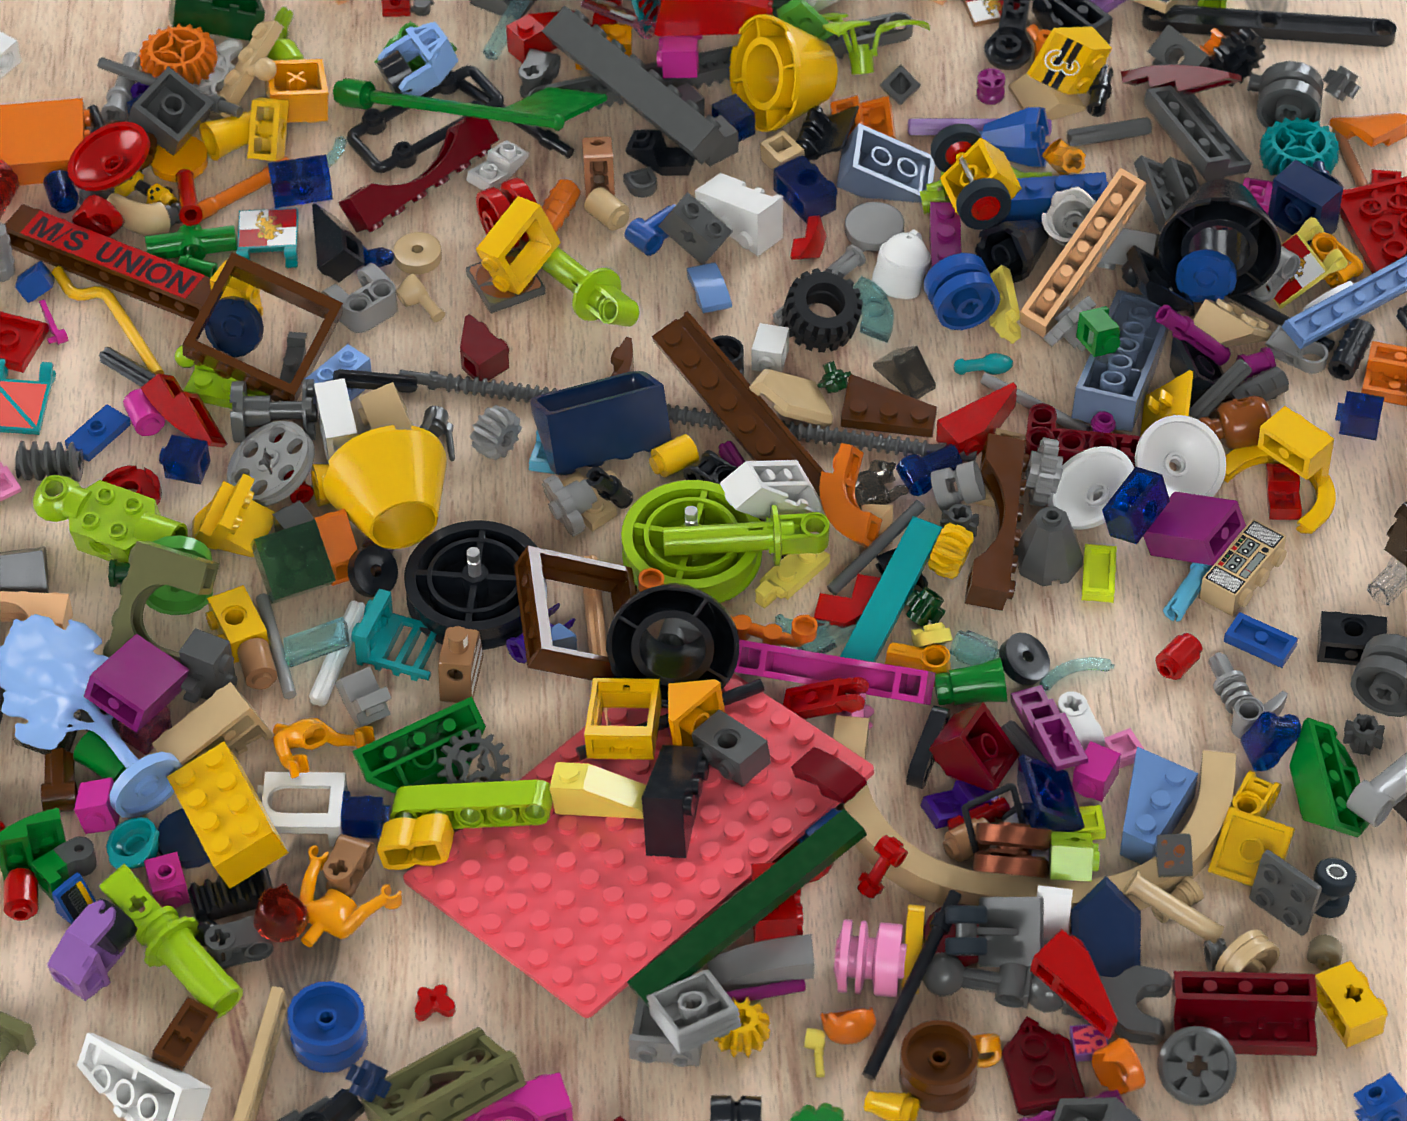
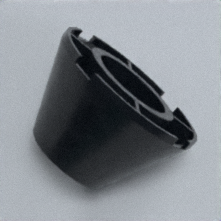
(1250, 245)
(639, 655)

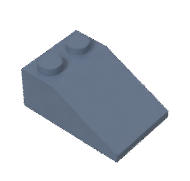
(883, 167)

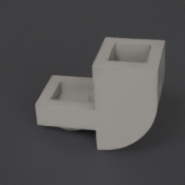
(363, 697)

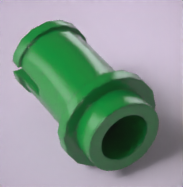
(200, 266)

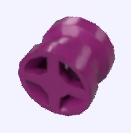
(990, 86)

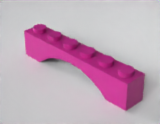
(813, 667)

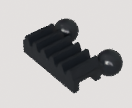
(218, 901)

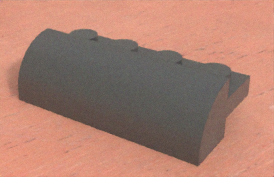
(1196, 133)
(1166, 186)

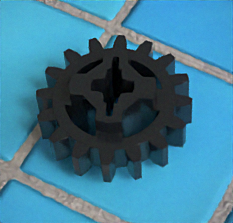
(1238, 53)

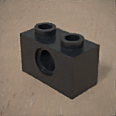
(1346, 635)

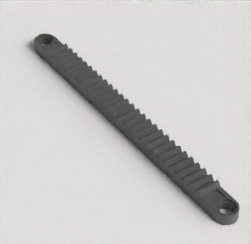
(715, 64)

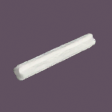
(334, 661)

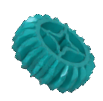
(1300, 142)

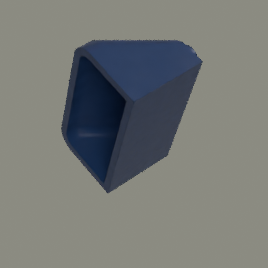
(601, 421)

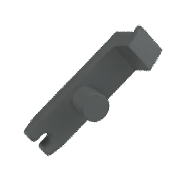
(294, 355)

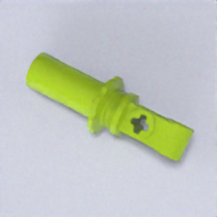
(172, 942)

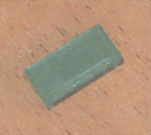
(316, 642)

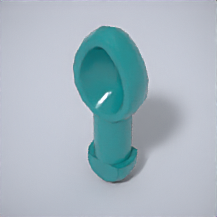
(990, 364)

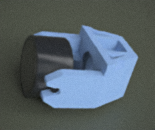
(423, 41)

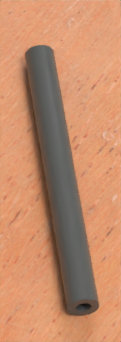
(875, 548)

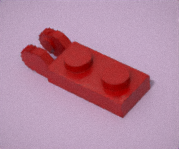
(826, 697)

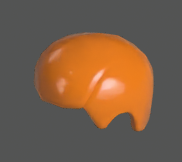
(849, 1026)

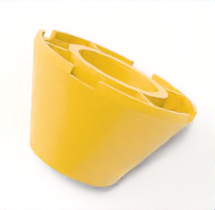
(780, 71)
(389, 484)

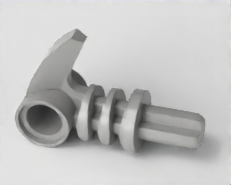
(1238, 700)

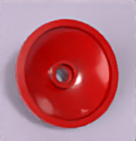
(109, 156)

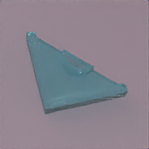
(827, 637)

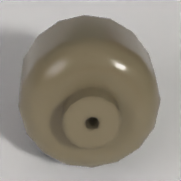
(1325, 952)

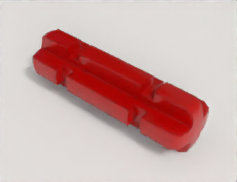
(997, 809)

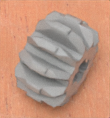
(495, 432)

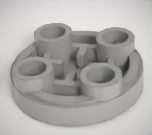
(872, 225)

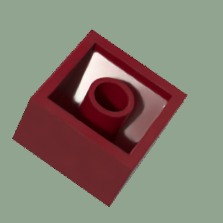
(974, 748)

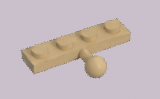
(251, 63)

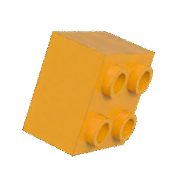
(304, 87)

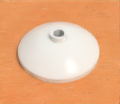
(1193, 450)
(1089, 484)

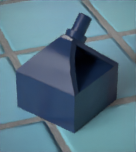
(1305, 193)

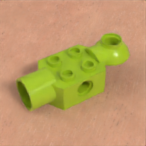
(103, 516)

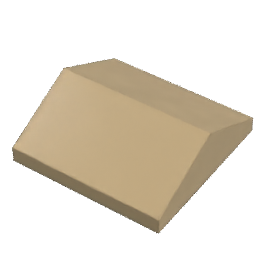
(1033, 93)

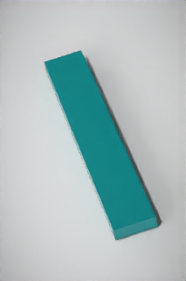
(892, 591)

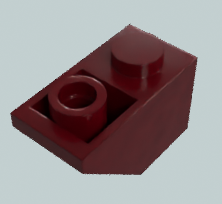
(481, 351)

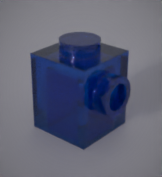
(1360, 415)

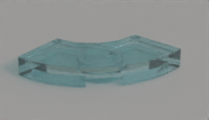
(876, 310)

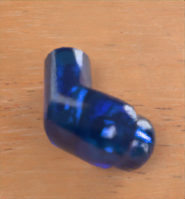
(378, 256)

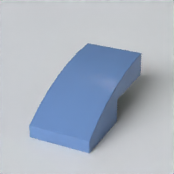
(709, 287)

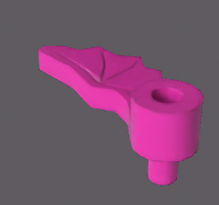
(59, 335)

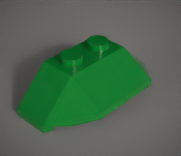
(411, 753)
(1325, 779)

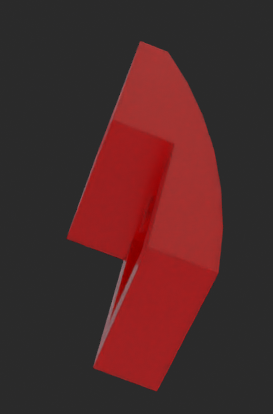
(1283, 493)

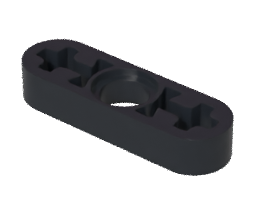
(923, 759)

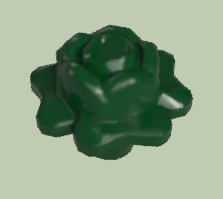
(833, 379)

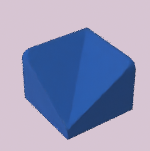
(34, 281)

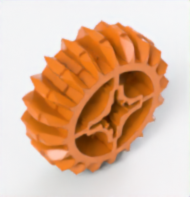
(181, 48)

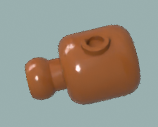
(1239, 421)

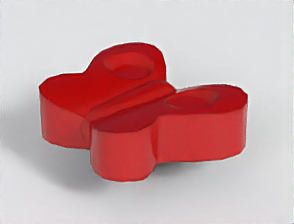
(433, 1001)

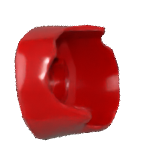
(98, 216)

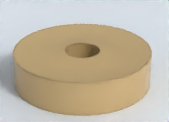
(417, 253)

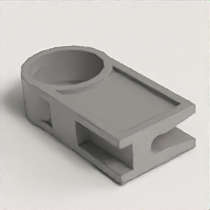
(1288, 352)

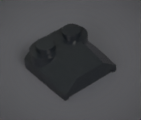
(1149, 276)

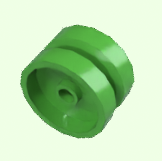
(174, 600)

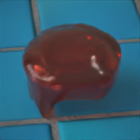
(280, 915)

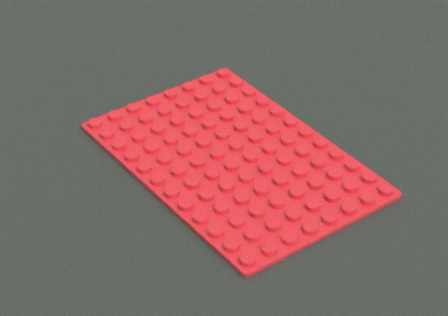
(581, 897)

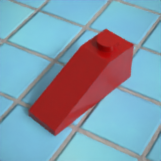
(527, 34)
(971, 424)
(1072, 975)

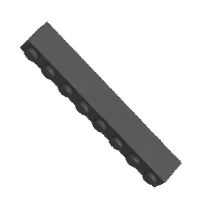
(634, 85)

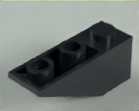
(336, 246)

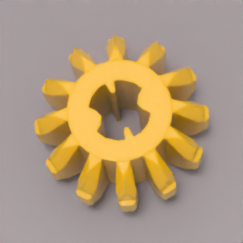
(950, 550)
(750, 1034)

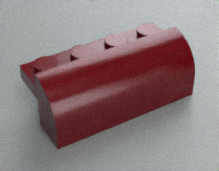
(1249, 1009)

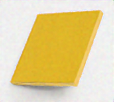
(1168, 400)

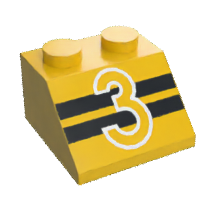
(1070, 59)

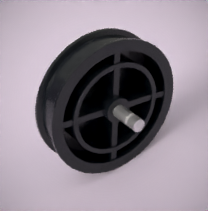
(467, 581)

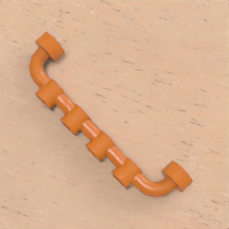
(803, 627)

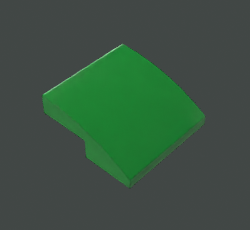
(30, 839)

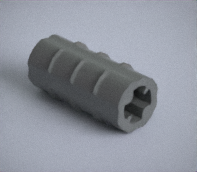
(1266, 385)

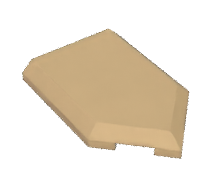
(793, 397)

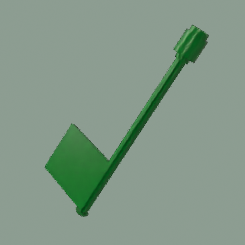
(544, 109)

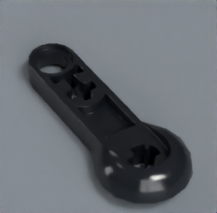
(1010, 35)

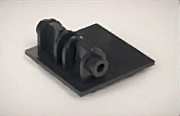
(823, 133)

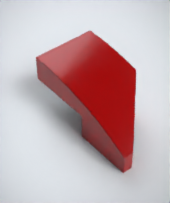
(813, 243)

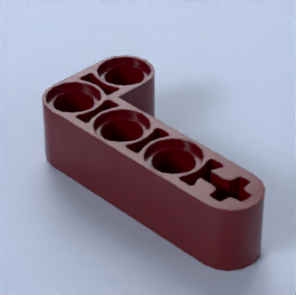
(1042, 424)

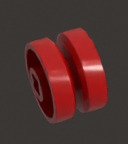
(494, 202)

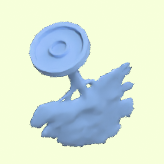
(46, 683)

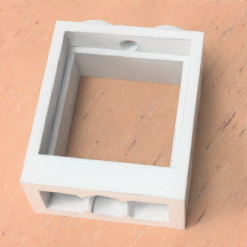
(334, 415)

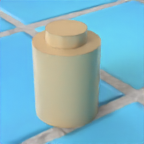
(607, 208)

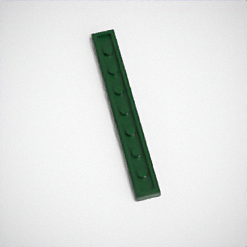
(749, 905)

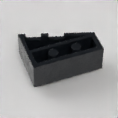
(1072, 14)
(673, 800)

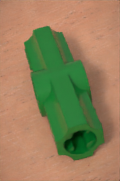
(192, 241)

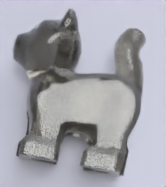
(871, 487)

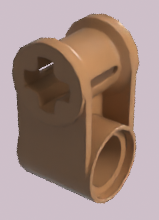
(348, 864)

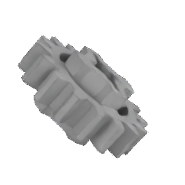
(1044, 472)

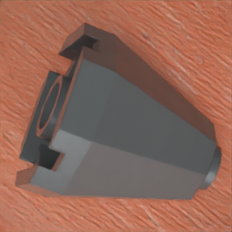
(1049, 548)

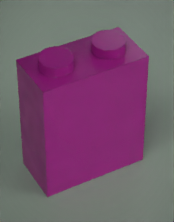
(1195, 528)
(136, 683)

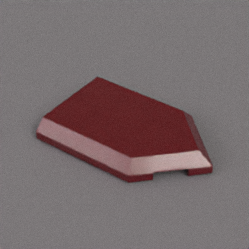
(1040, 1069)

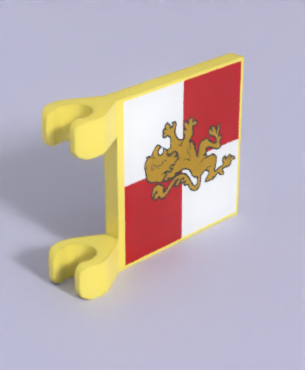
(1311, 268)

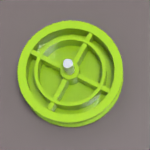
(687, 505)

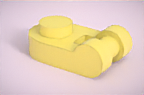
(932, 634)

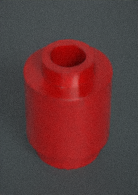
(1178, 656)
(20, 894)

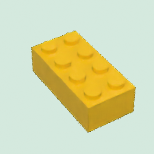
(227, 815)

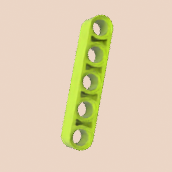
(478, 803)

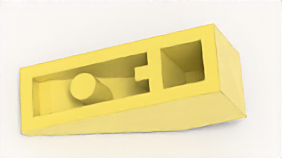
(594, 792)

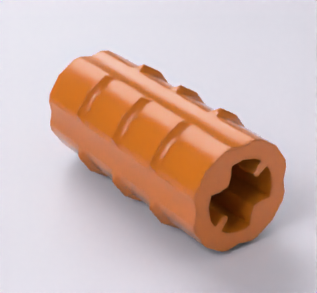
(560, 202)

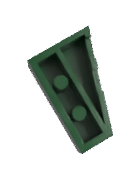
(218, 17)

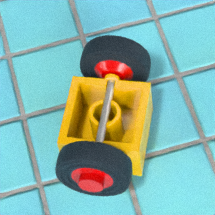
(974, 176)

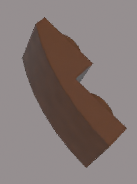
(623, 357)

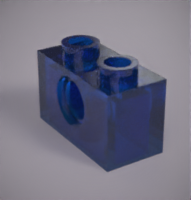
(300, 181)
(805, 188)
(1136, 505)

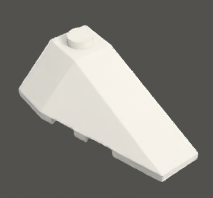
(140, 1085)

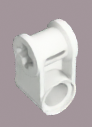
(1081, 718)

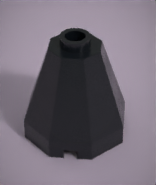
(1013, 246)

